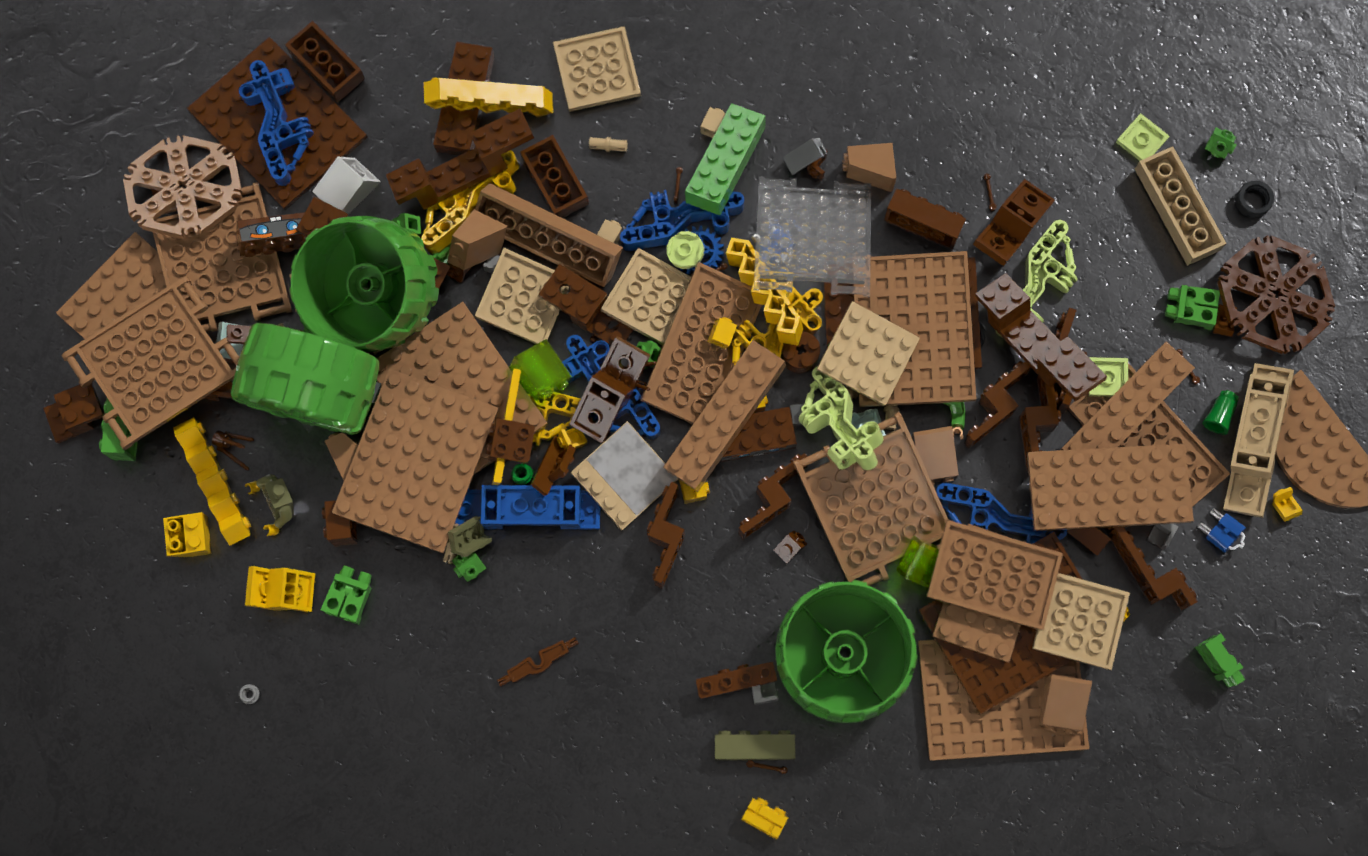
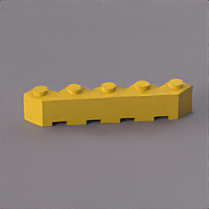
(487, 96)
(777, 306)
(212, 481)

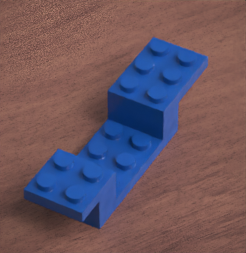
(526, 506)

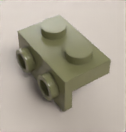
(468, 537)

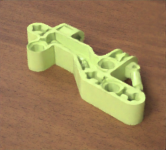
(1036, 270)
(836, 410)

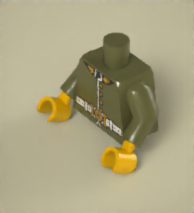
(277, 499)

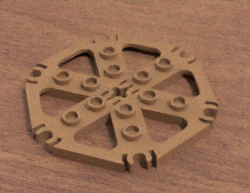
(184, 198)

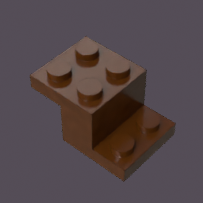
(73, 412)

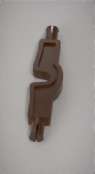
(547, 656)

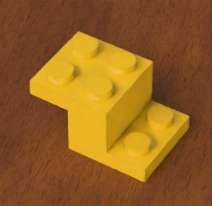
(280, 589)

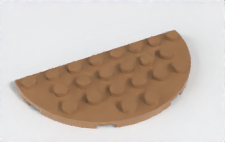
(1319, 450)

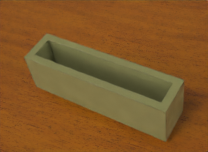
(755, 747)

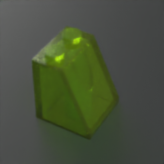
(541, 370)
(918, 561)

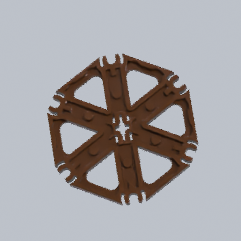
(1266, 302)

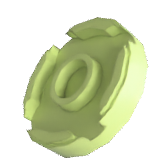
(685, 250)

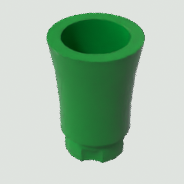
(1221, 413)
(520, 469)

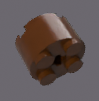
(807, 360)

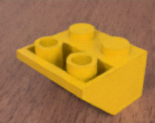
(187, 535)

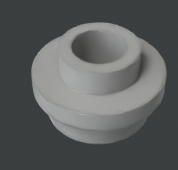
(243, 694)

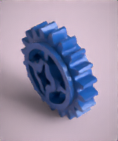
(714, 253)

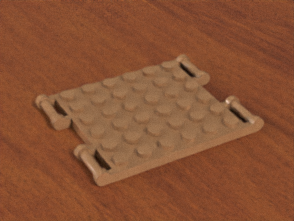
(216, 268)
(153, 362)
(876, 510)

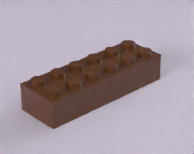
(454, 126)

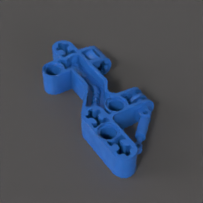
(268, 90)
(676, 220)
(587, 364)
(993, 513)

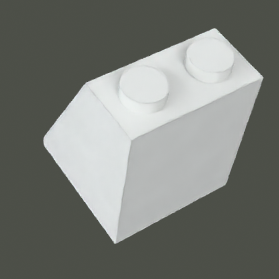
(346, 184)

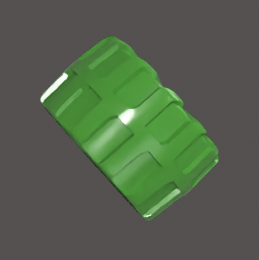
(333, 279)
(305, 378)
(879, 648)

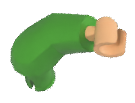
(957, 417)

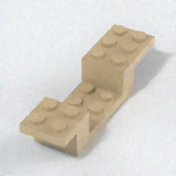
(1257, 440)

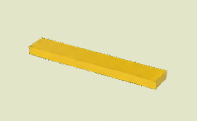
(508, 415)

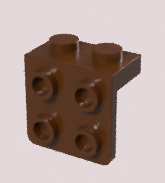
(510, 441)

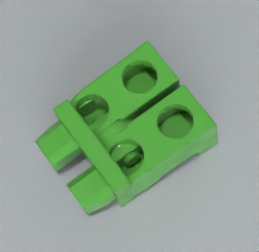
(1193, 306)
(347, 596)
(1220, 660)

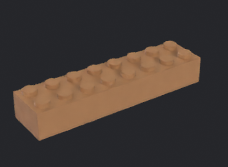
(551, 235)
(1133, 401)
(725, 416)

